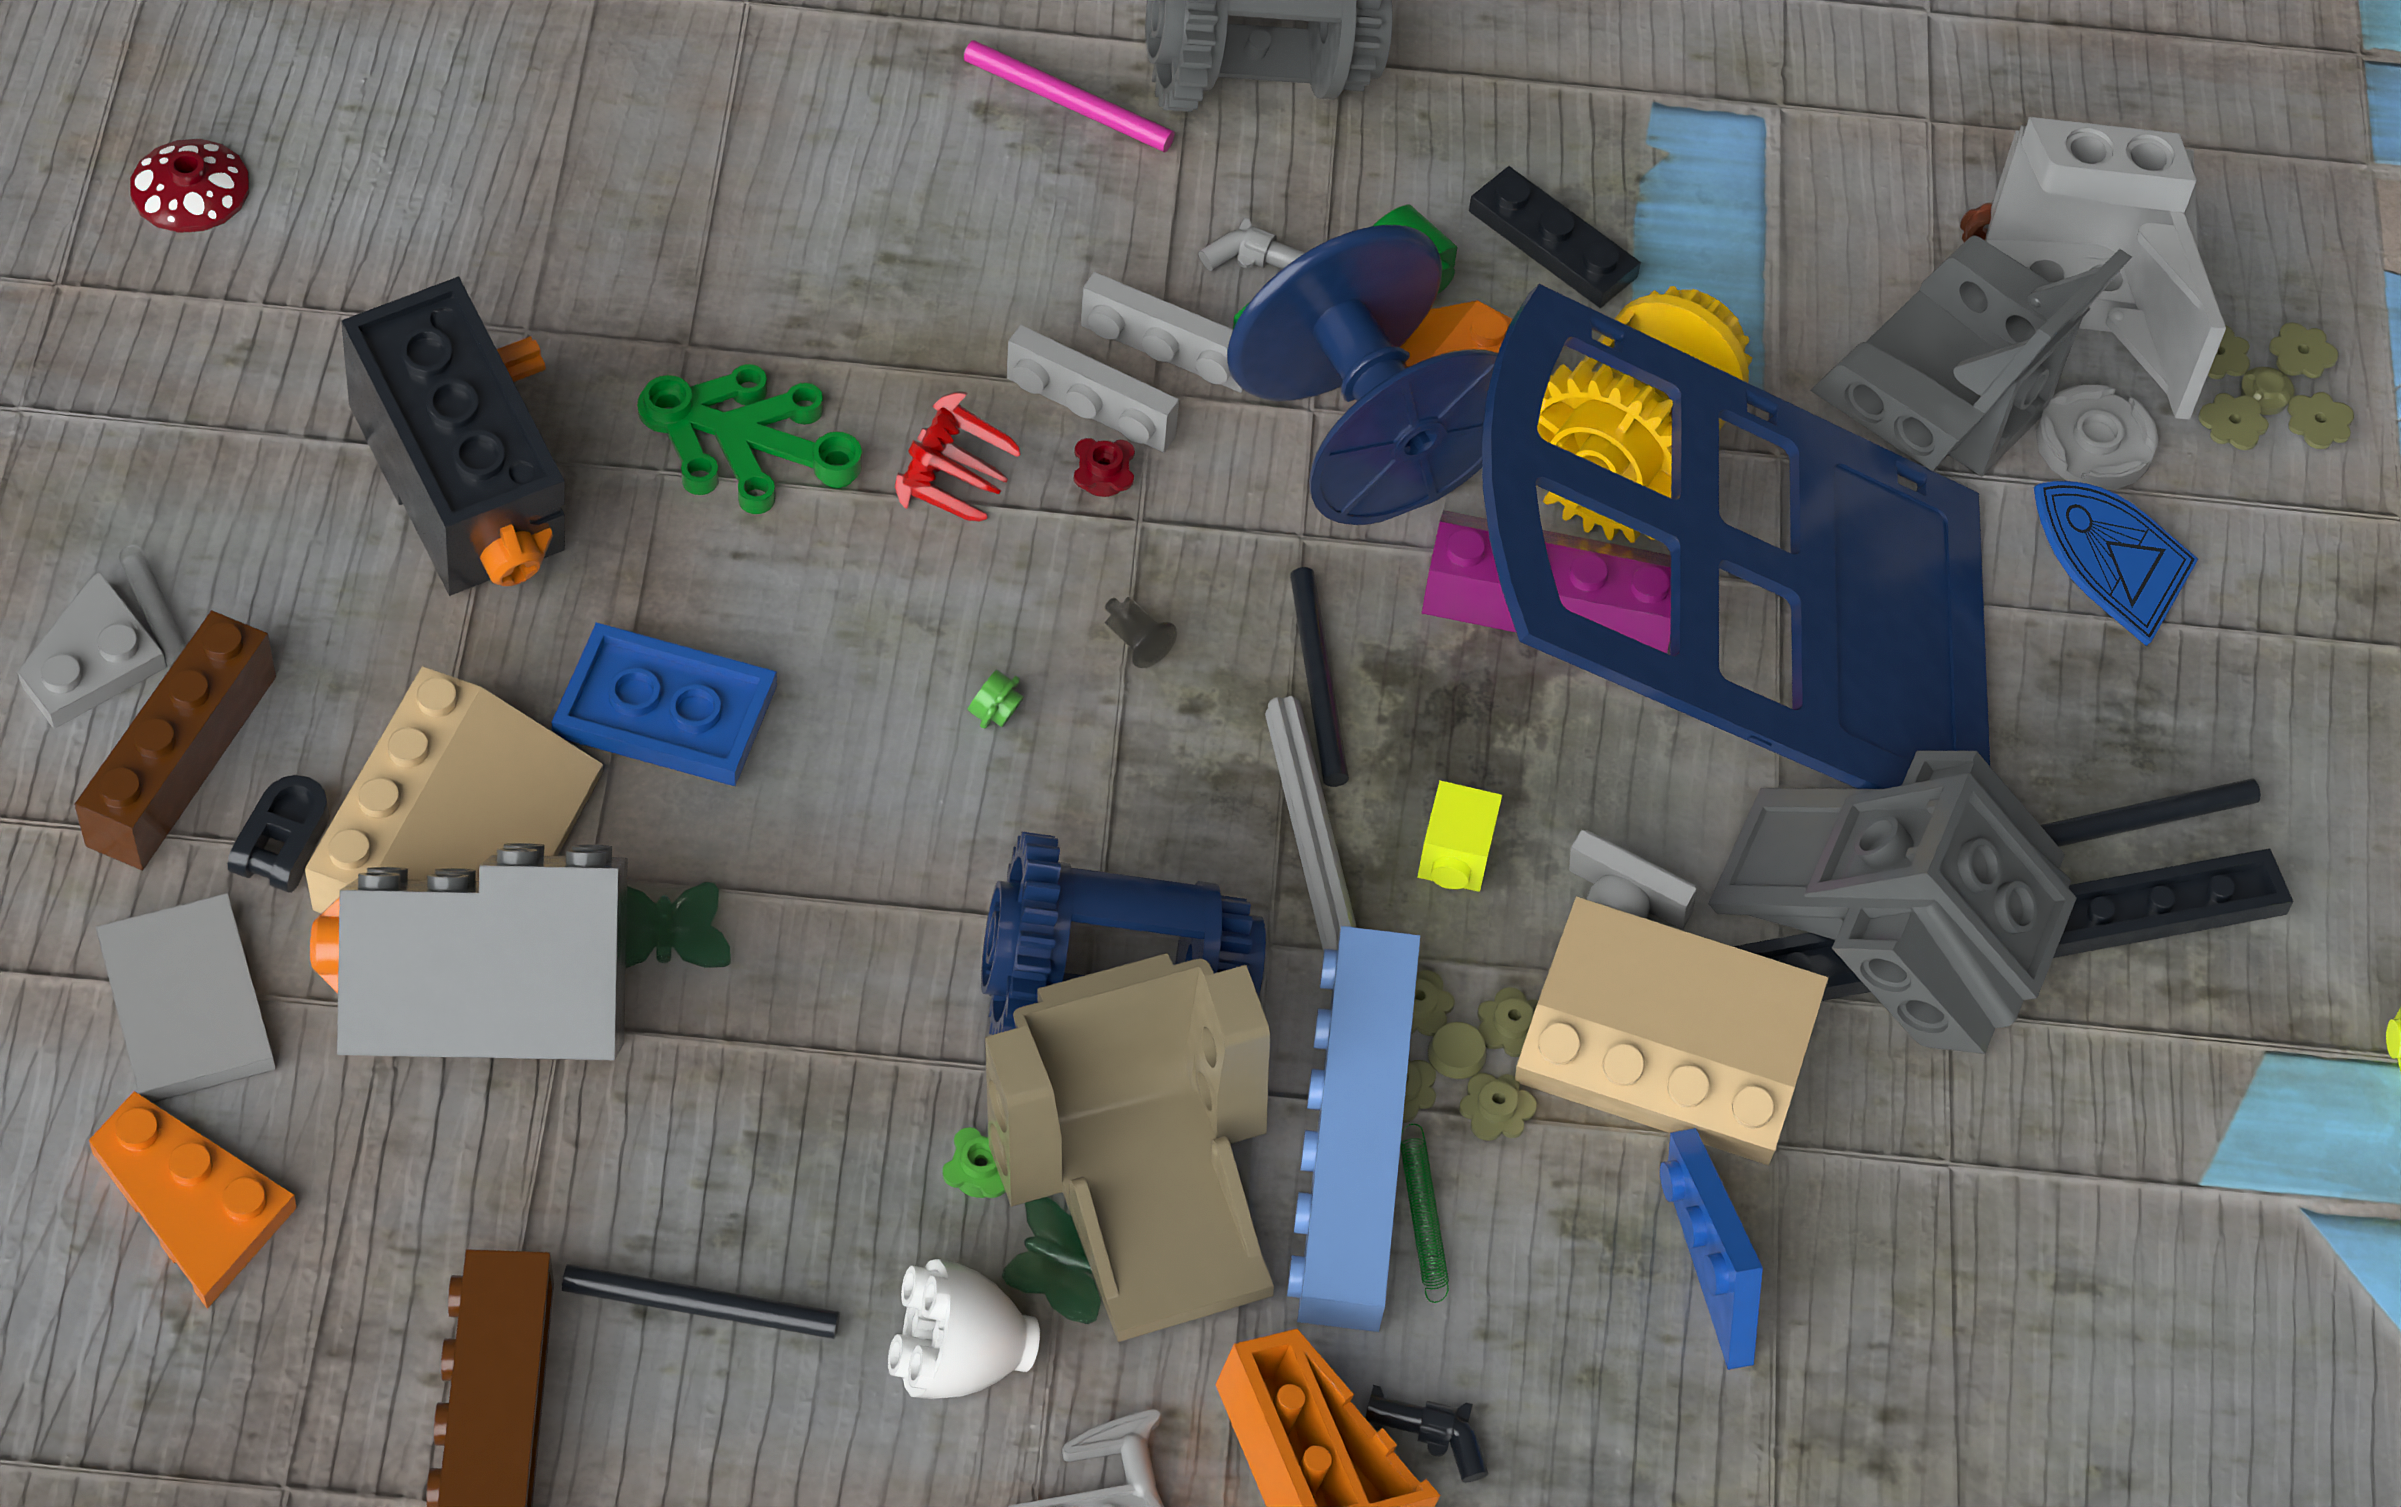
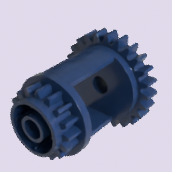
(1035, 909)

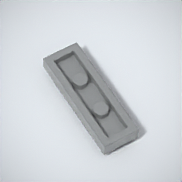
(1157, 329)
(1092, 389)

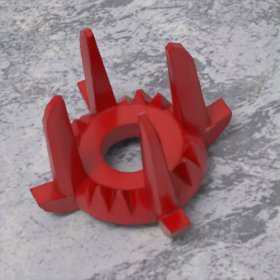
(938, 453)

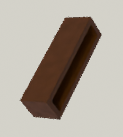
(176, 740)
(495, 1381)

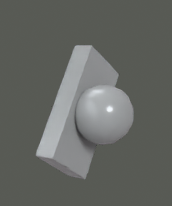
(1630, 881)

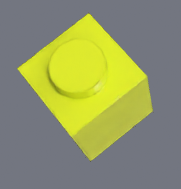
(1459, 836)

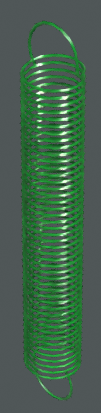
(1413, 1198)

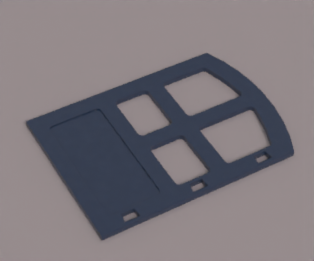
(1874, 577)

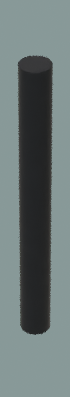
(1319, 677)
(2153, 812)
(700, 1301)

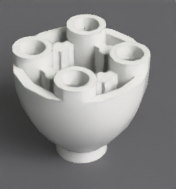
(958, 1333)

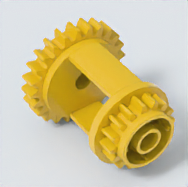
(1624, 420)

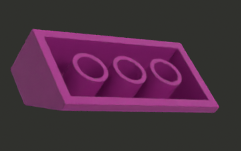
(1595, 579)

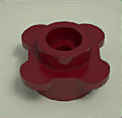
(1099, 478)

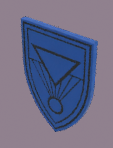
(2114, 553)

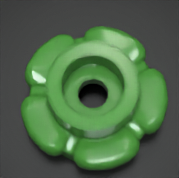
(996, 700)

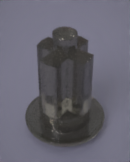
(1140, 631)

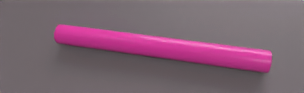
(1069, 96)

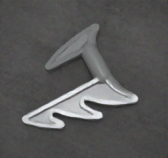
(1124, 1436)

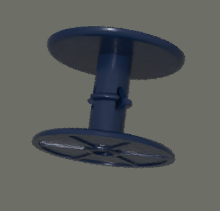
(1341, 324)

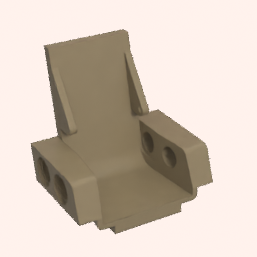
(1129, 1108)

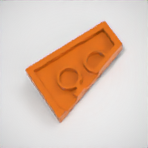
(191, 1193)

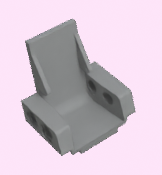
(2093, 189)

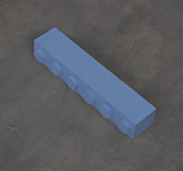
(1358, 1129)

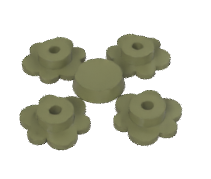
(2270, 391)
(1460, 1053)

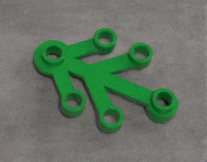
(745, 429)

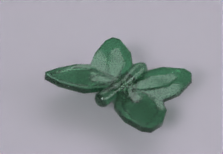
(677, 925)
(1055, 1263)

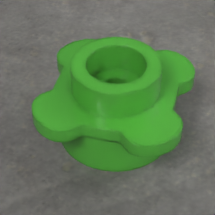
(964, 1174)

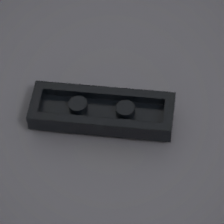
(1554, 236)

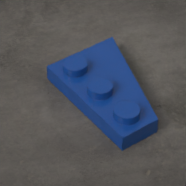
(1717, 1244)

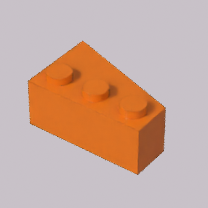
(1306, 1433)

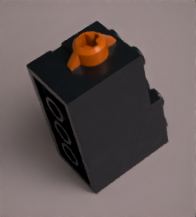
(456, 435)

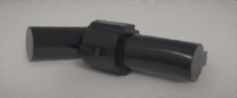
(1436, 1427)

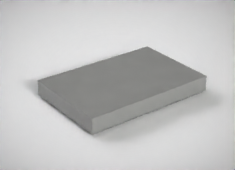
(185, 998)

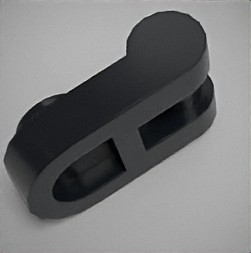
(290, 812)

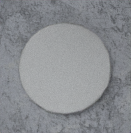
(2091, 450)

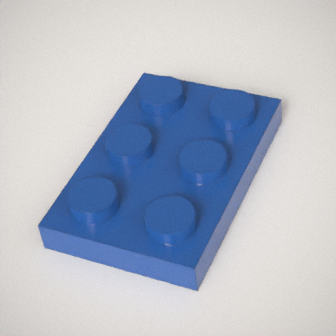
(665, 704)

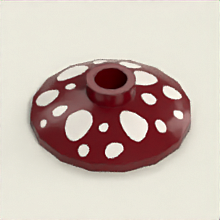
(189, 185)

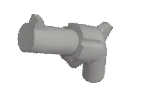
(1252, 247)

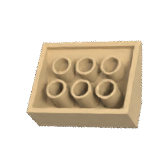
(452, 788)
(1671, 1030)

